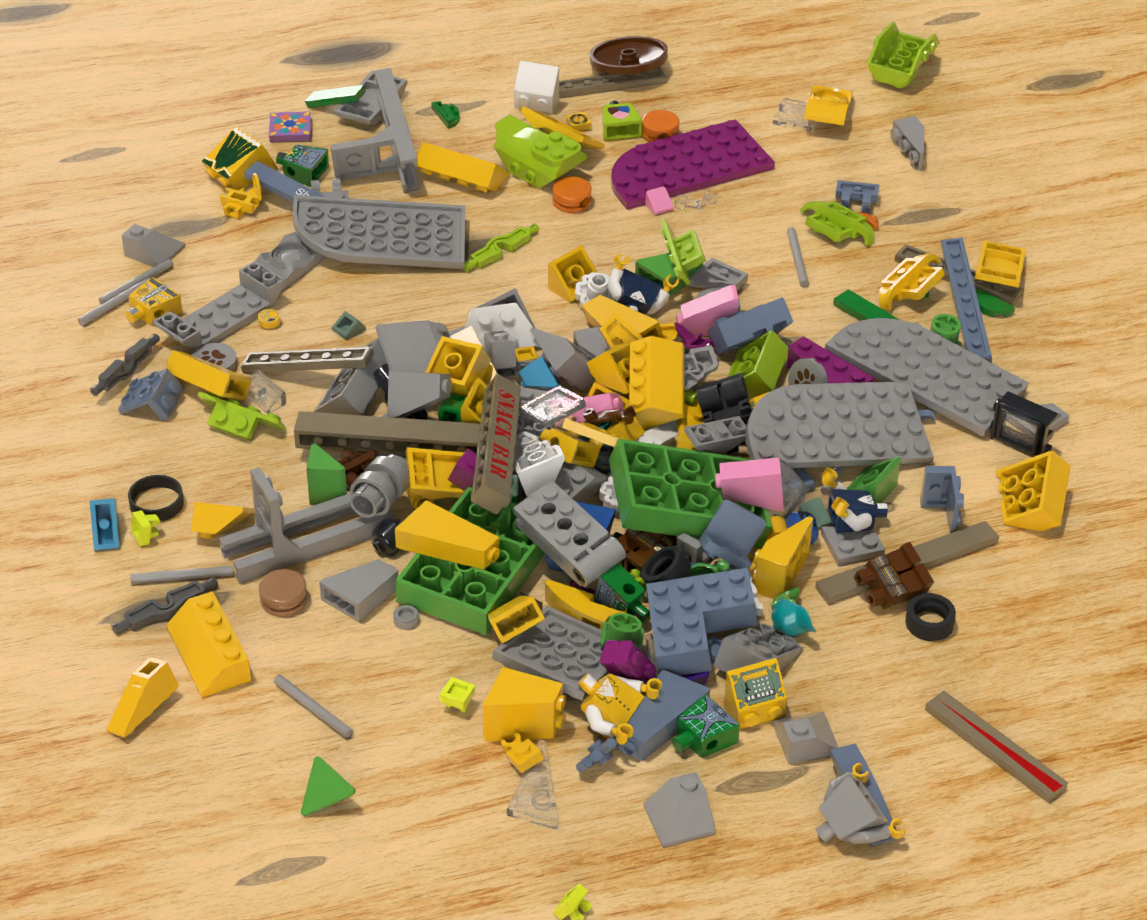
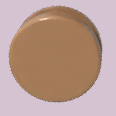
(283, 592)

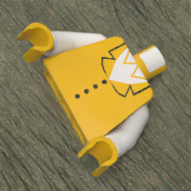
(613, 702)

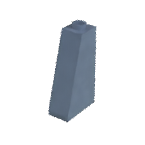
(657, 719)

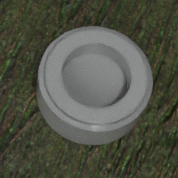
(406, 617)

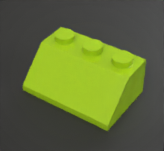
(760, 363)

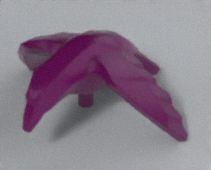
(690, 340)

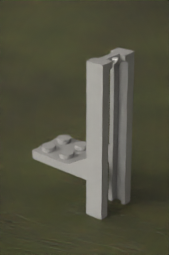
(362, 156)
(275, 528)

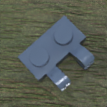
(857, 191)

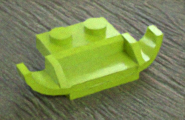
(837, 222)

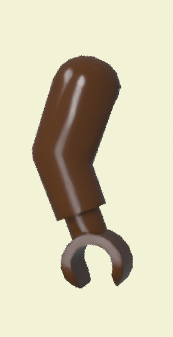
(609, 415)

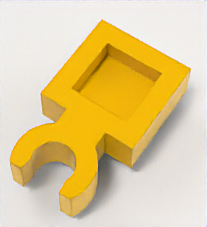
(522, 753)

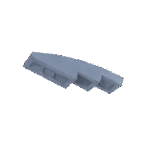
(843, 761)

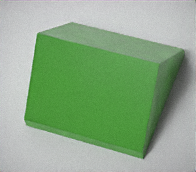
(324, 476)
(878, 479)

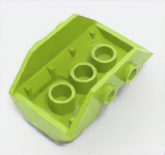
(899, 56)
(533, 153)

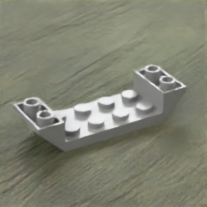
(227, 313)

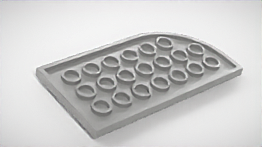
(382, 231)
(936, 369)
(838, 425)

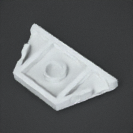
(505, 317)

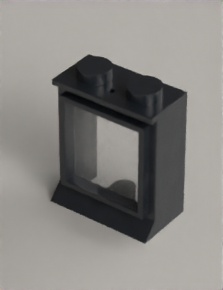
(1022, 424)

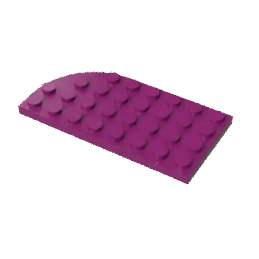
(688, 162)

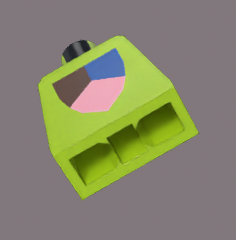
(621, 121)

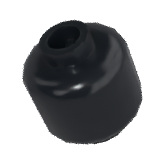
(384, 536)

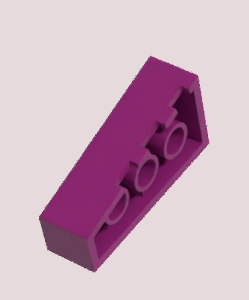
(836, 368)

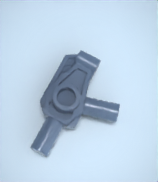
(598, 753)

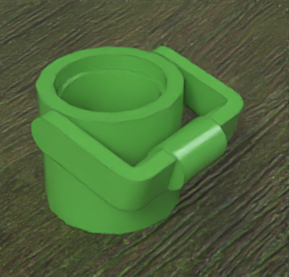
(947, 327)
(624, 628)

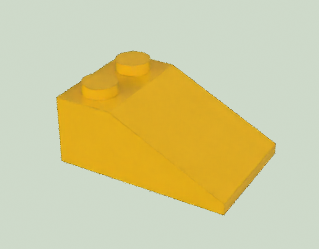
(782, 559)

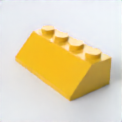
(460, 167)
(656, 381)
(209, 645)

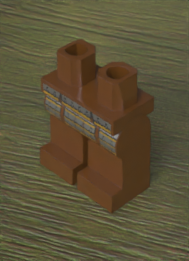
(641, 546)
(894, 577)

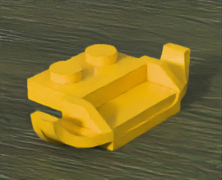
(910, 280)

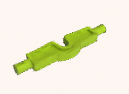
(492, 250)

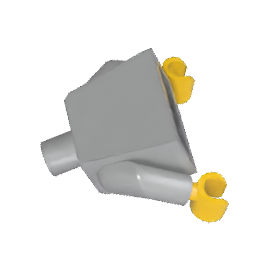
(853, 812)

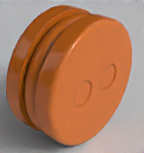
(659, 125)
(572, 194)

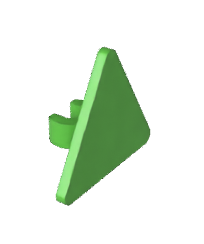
(324, 788)

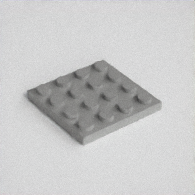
(556, 650)

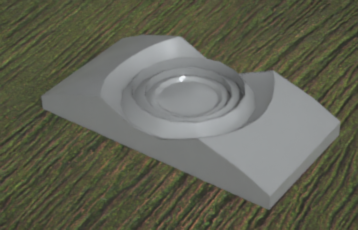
(367, 108)
(290, 259)

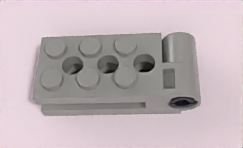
(568, 534)

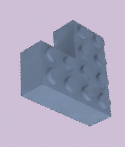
(692, 607)

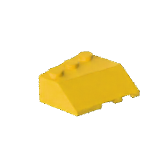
(1034, 491)

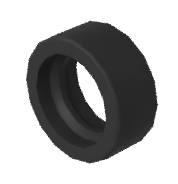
(666, 565)
(927, 630)

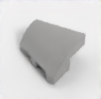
(698, 365)

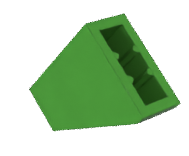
(658, 268)

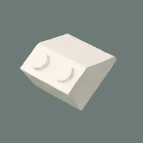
(537, 87)

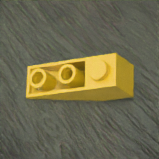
(143, 694)

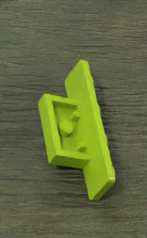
(685, 251)
(235, 419)

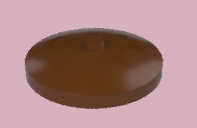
(628, 55)

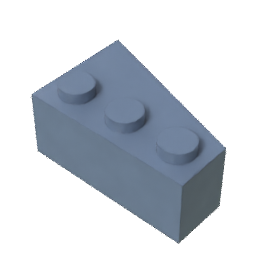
(749, 325)

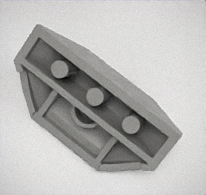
(579, 481)

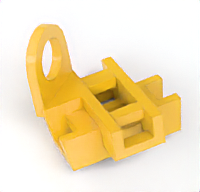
(235, 198)

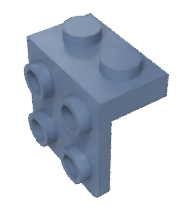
(157, 390)
(942, 490)
(732, 534)

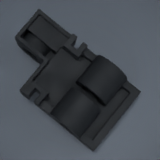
(725, 400)

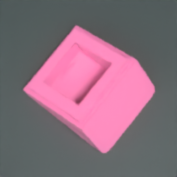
(658, 201)

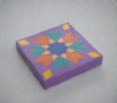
(290, 126)

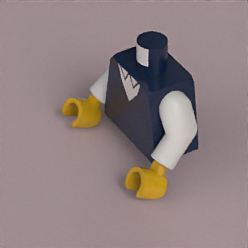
(636, 290)
(851, 508)

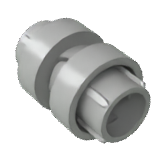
(379, 486)

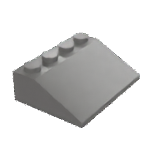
(410, 344)

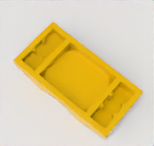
(828, 105)
(550, 124)
(1000, 264)
(430, 473)

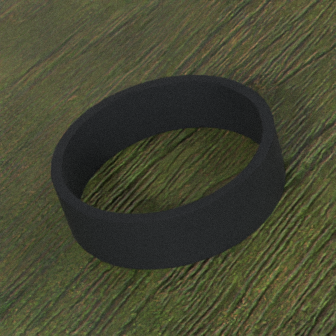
(157, 481)

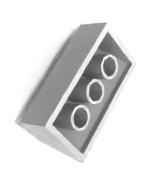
(353, 387)

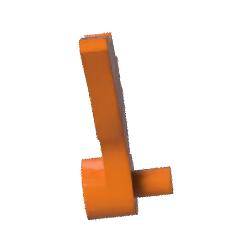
(871, 220)

